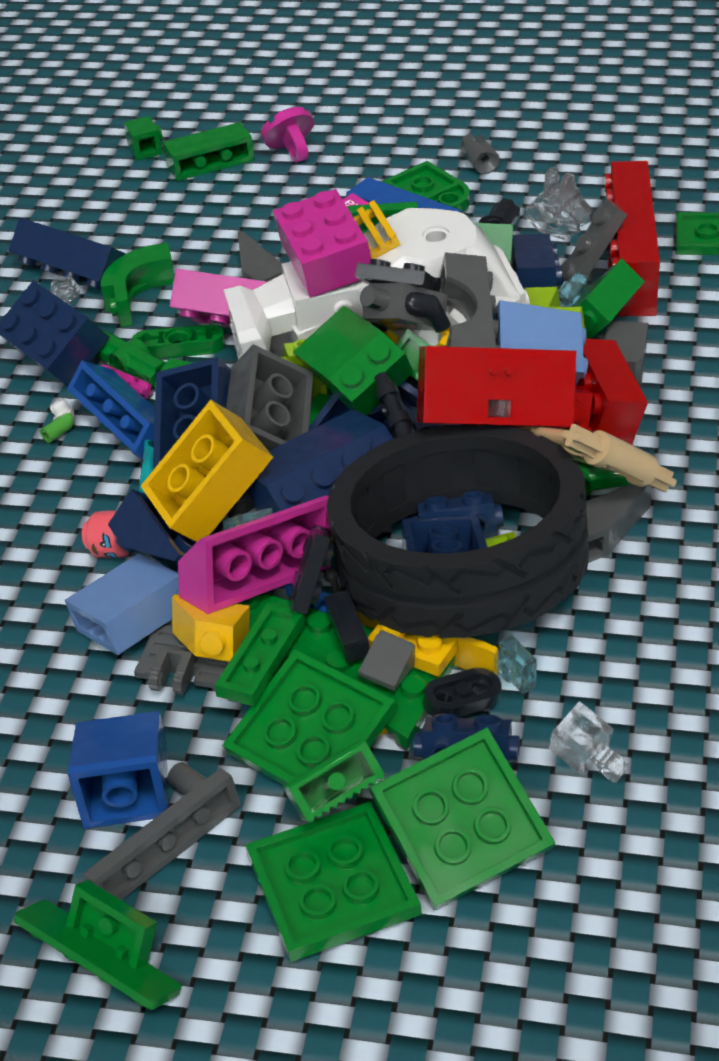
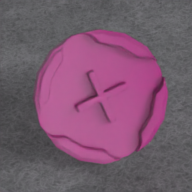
(289, 132)

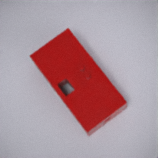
(496, 386)

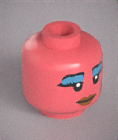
(99, 537)

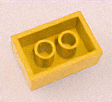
(206, 472)

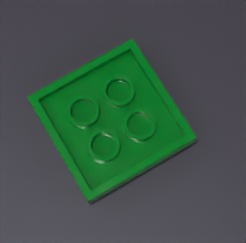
(306, 719)
(461, 818)
(332, 881)

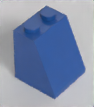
(119, 769)

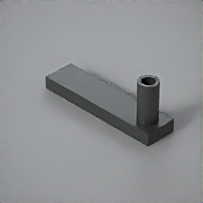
(170, 833)

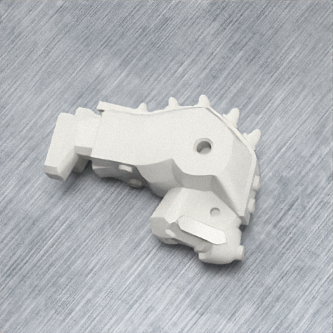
(285, 312)

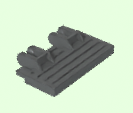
(167, 655)

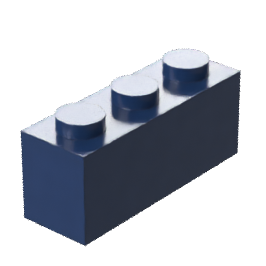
(536, 261)

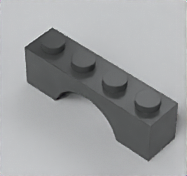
(468, 291)

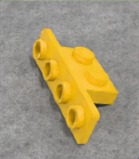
(435, 653)

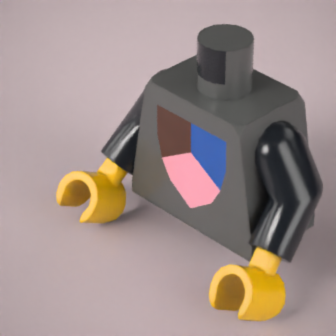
(405, 307)

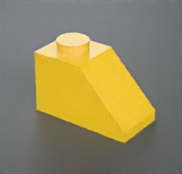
(211, 634)

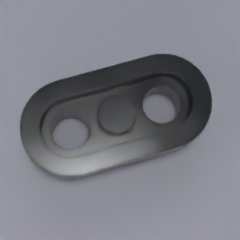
(462, 692)

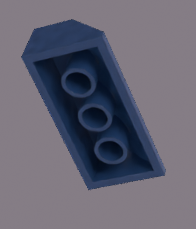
(62, 251)
(313, 461)

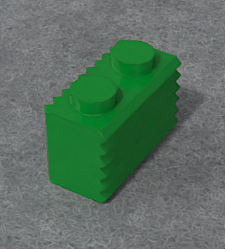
(334, 781)

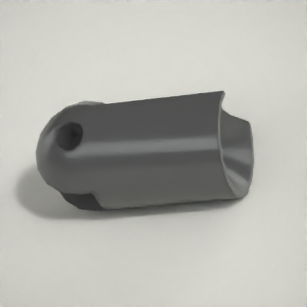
(480, 153)

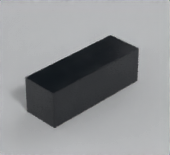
(347, 626)

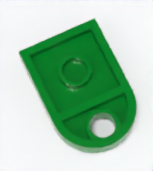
(433, 184)

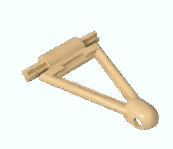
(608, 453)

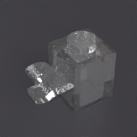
(584, 740)

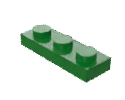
(259, 655)

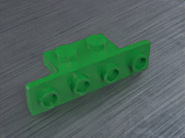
(105, 939)

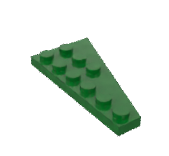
(321, 643)

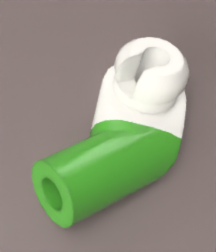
(61, 423)

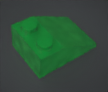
(349, 355)

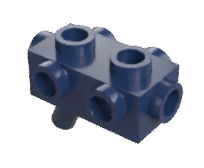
(470, 504)
(447, 730)

